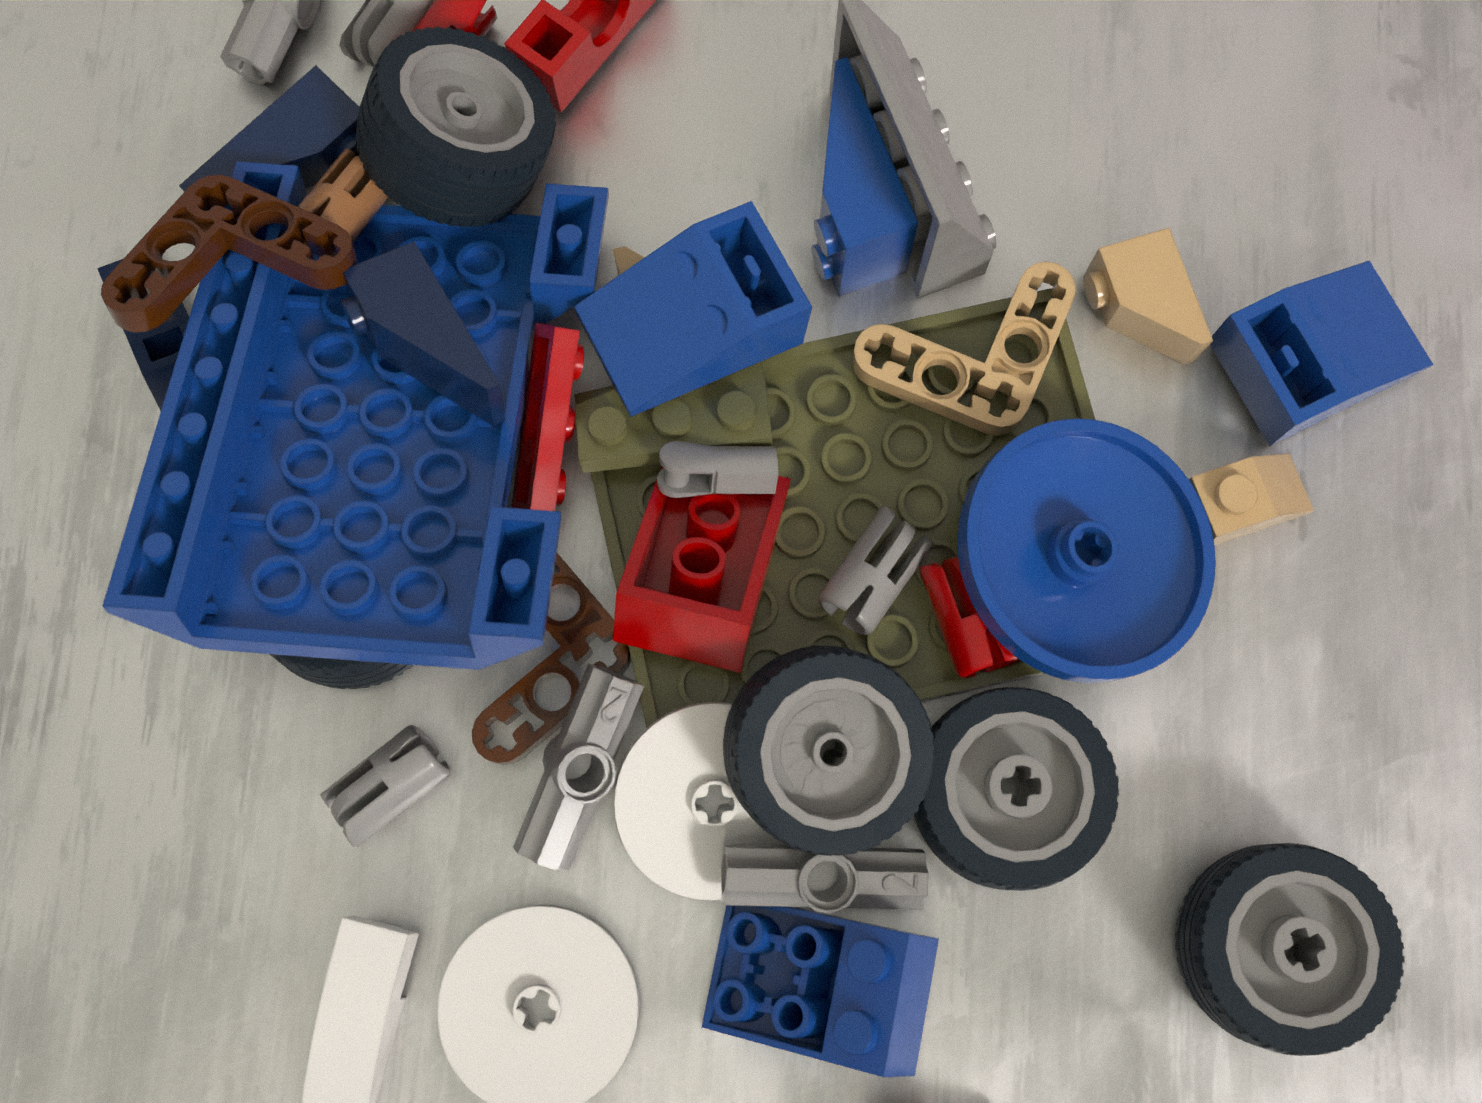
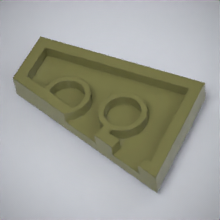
(717, 414)

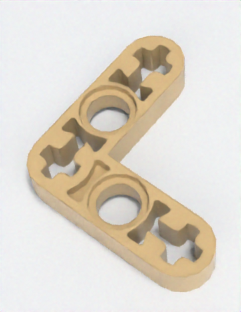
(994, 375)

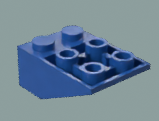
(696, 310)
(1317, 349)
(822, 987)

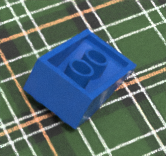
(864, 210)

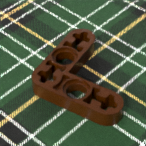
(212, 235)
(574, 639)

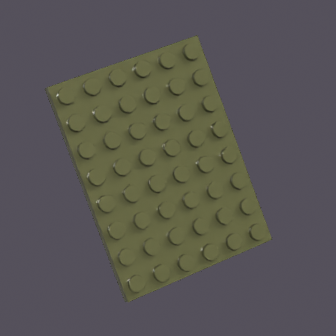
(846, 459)

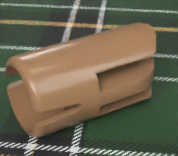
(345, 195)

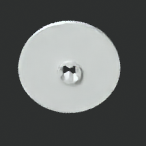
(657, 797)
(516, 958)

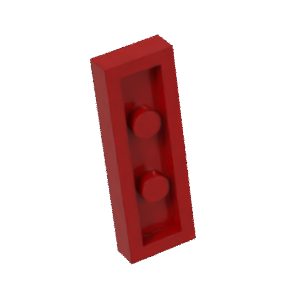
(547, 418)

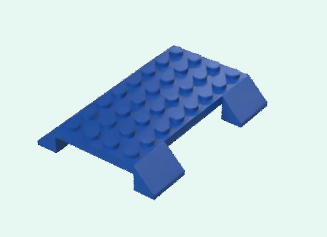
(328, 495)

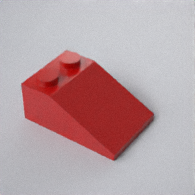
(699, 575)

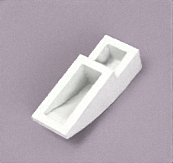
(358, 1012)

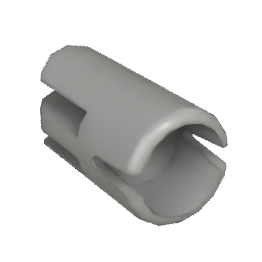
(379, 24)
(865, 585)
(385, 784)

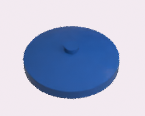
(1086, 551)

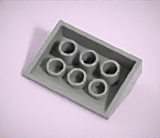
(950, 236)

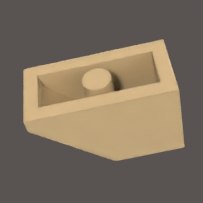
(1148, 296)
(1251, 495)

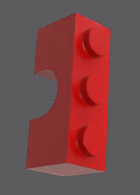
(573, 42)

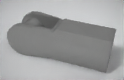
(707, 469)

